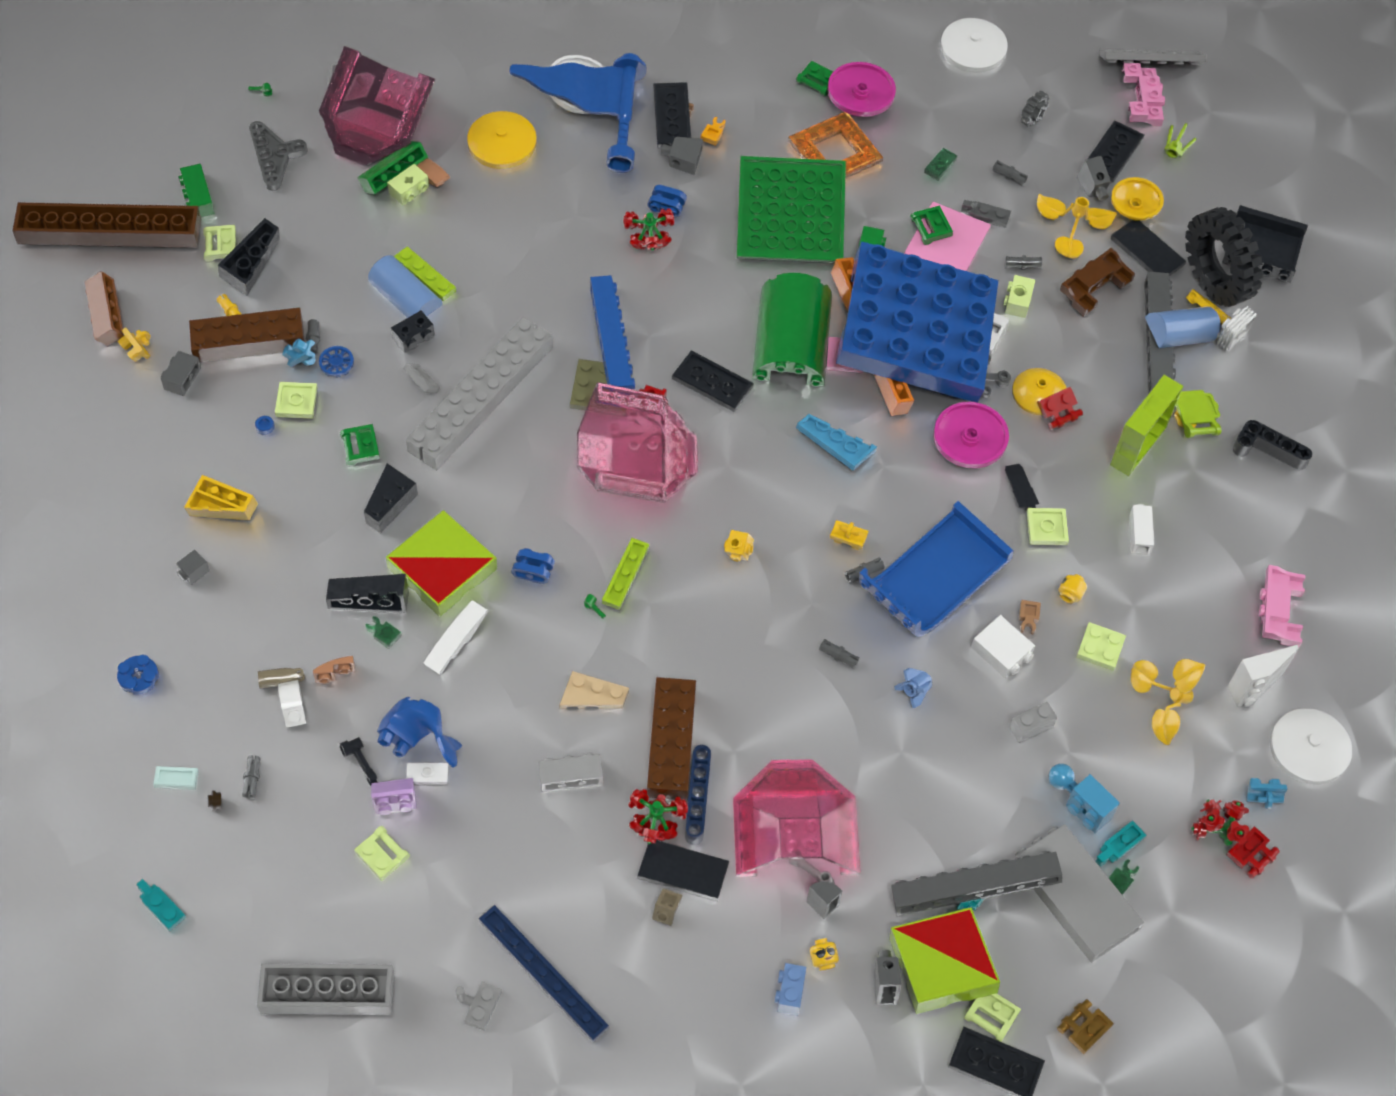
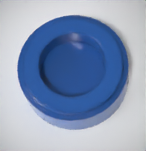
(264, 425)

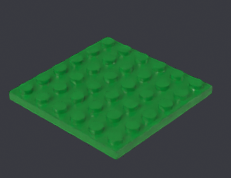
(791, 209)

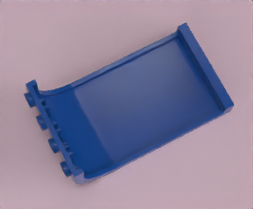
(939, 571)

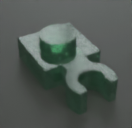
(384, 634)
(1122, 878)

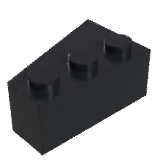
(389, 498)

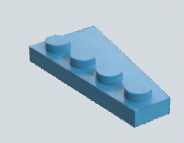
(843, 447)

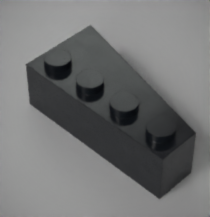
(249, 257)
(369, 593)

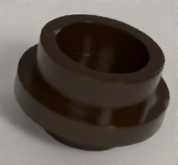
(214, 800)

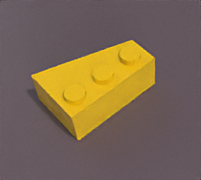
(219, 500)

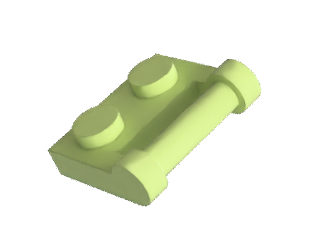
(225, 241)
(377, 858)
(996, 1008)

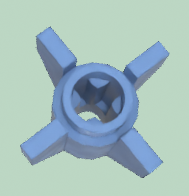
(915, 686)

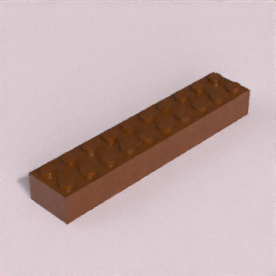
(107, 225)

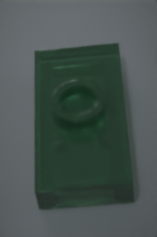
(940, 164)

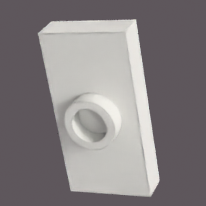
(428, 773)

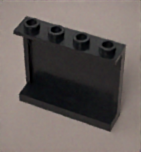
(1277, 241)

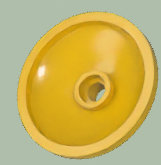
(1137, 198)
(1028, 391)

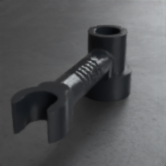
(354, 748)

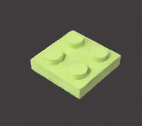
(296, 400)
(1047, 526)
(1101, 646)

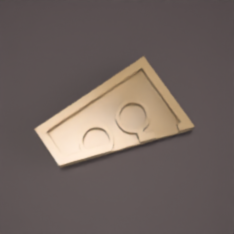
(592, 692)

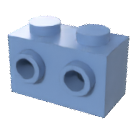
(791, 989)

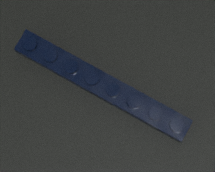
(544, 973)

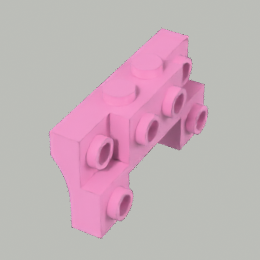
(1149, 94)
(1276, 605)

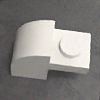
(291, 703)

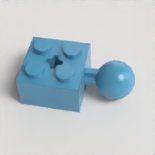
(1087, 799)

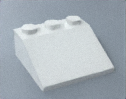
(1258, 674)

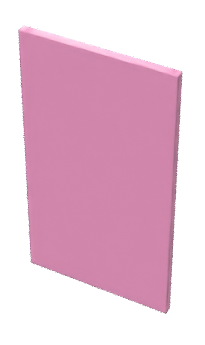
(955, 250)

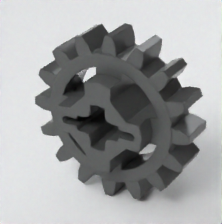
(1035, 108)

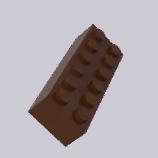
(245, 334)
(671, 738)

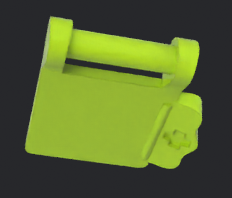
(1198, 408)

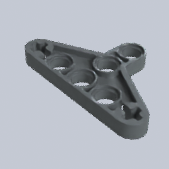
(272, 146)

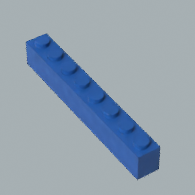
(611, 332)

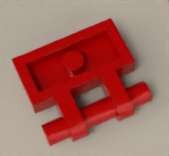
(1058, 402)
(1245, 853)

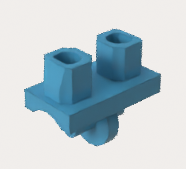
(299, 353)
(1266, 793)

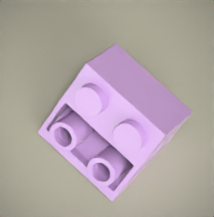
(393, 796)

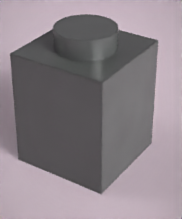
(192, 567)

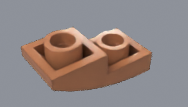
(435, 173)
(327, 671)

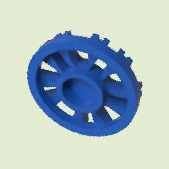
(336, 361)

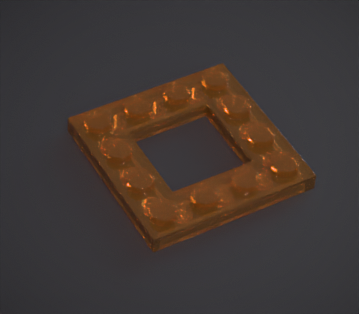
(866, 153)

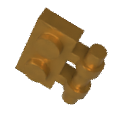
(1090, 1031)

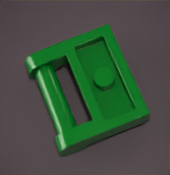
(816, 77)
(937, 222)
(366, 444)

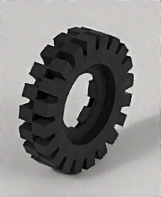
(1224, 226)

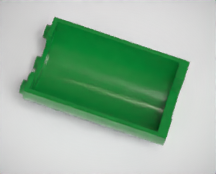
(793, 328)

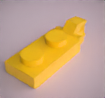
(1196, 298)

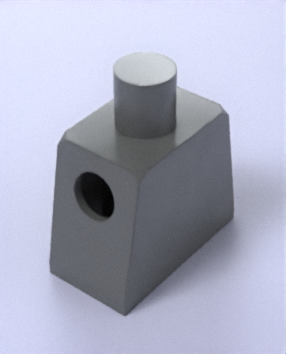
(684, 153)
(1094, 178)
(887, 979)

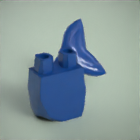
(409, 723)

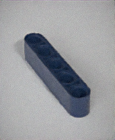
(698, 803)

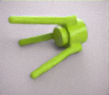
(1174, 148)

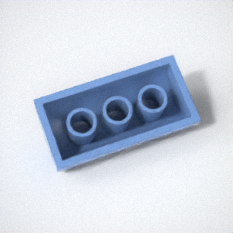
(402, 287)
(1184, 326)

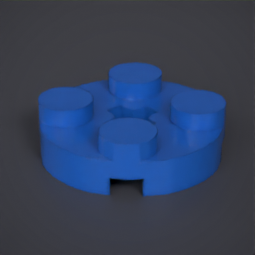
(137, 664)

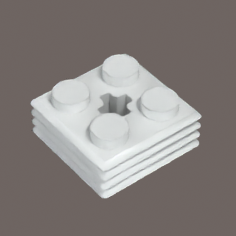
(1235, 328)

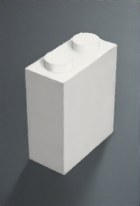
(1003, 647)

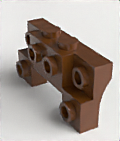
(1093, 277)

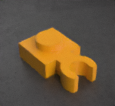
(713, 132)

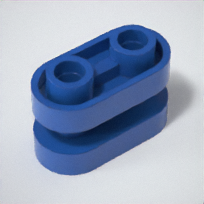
(667, 197)
(533, 566)

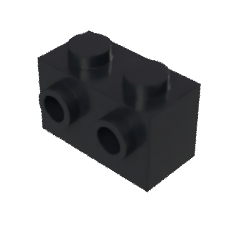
(412, 331)

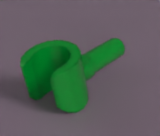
(265, 88)
(590, 602)

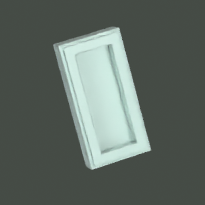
(175, 777)

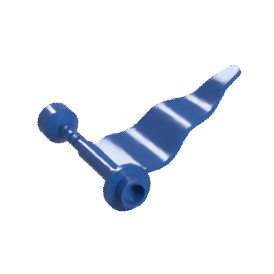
(596, 92)

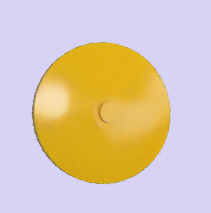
(501, 140)

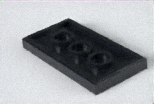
(671, 112)
(1117, 148)
(1147, 248)
(712, 381)
(683, 869)
(996, 1063)

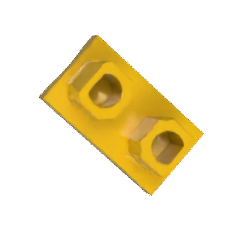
(138, 350)
(849, 534)

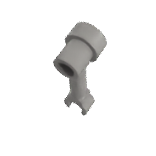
(820, 876)

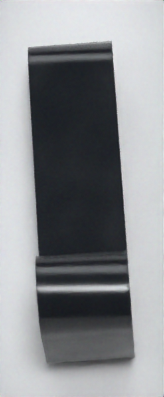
(1272, 443)

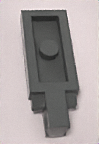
(986, 213)

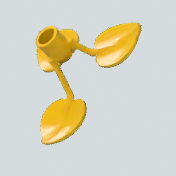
(1098, 218)
(1187, 674)

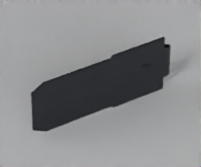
(1021, 487)

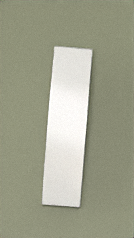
(455, 637)

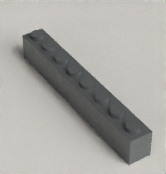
(1158, 299)
(976, 883)

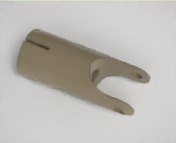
(273, 677)

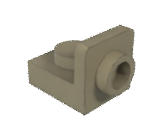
(666, 906)

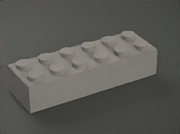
(326, 989)

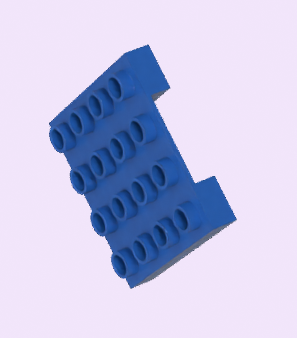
(919, 322)

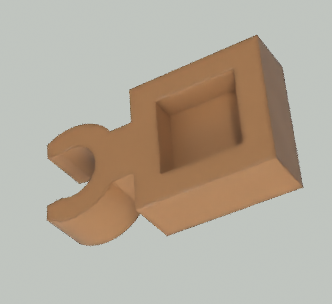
(1029, 614)

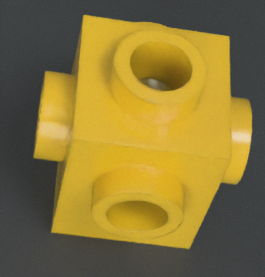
(739, 545)

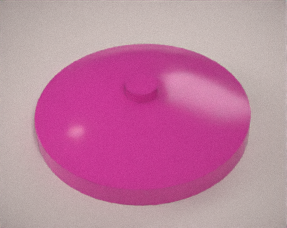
(861, 89)
(971, 435)

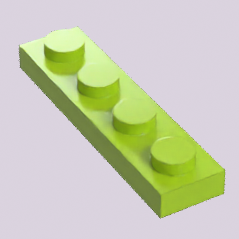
(426, 274)
(625, 573)

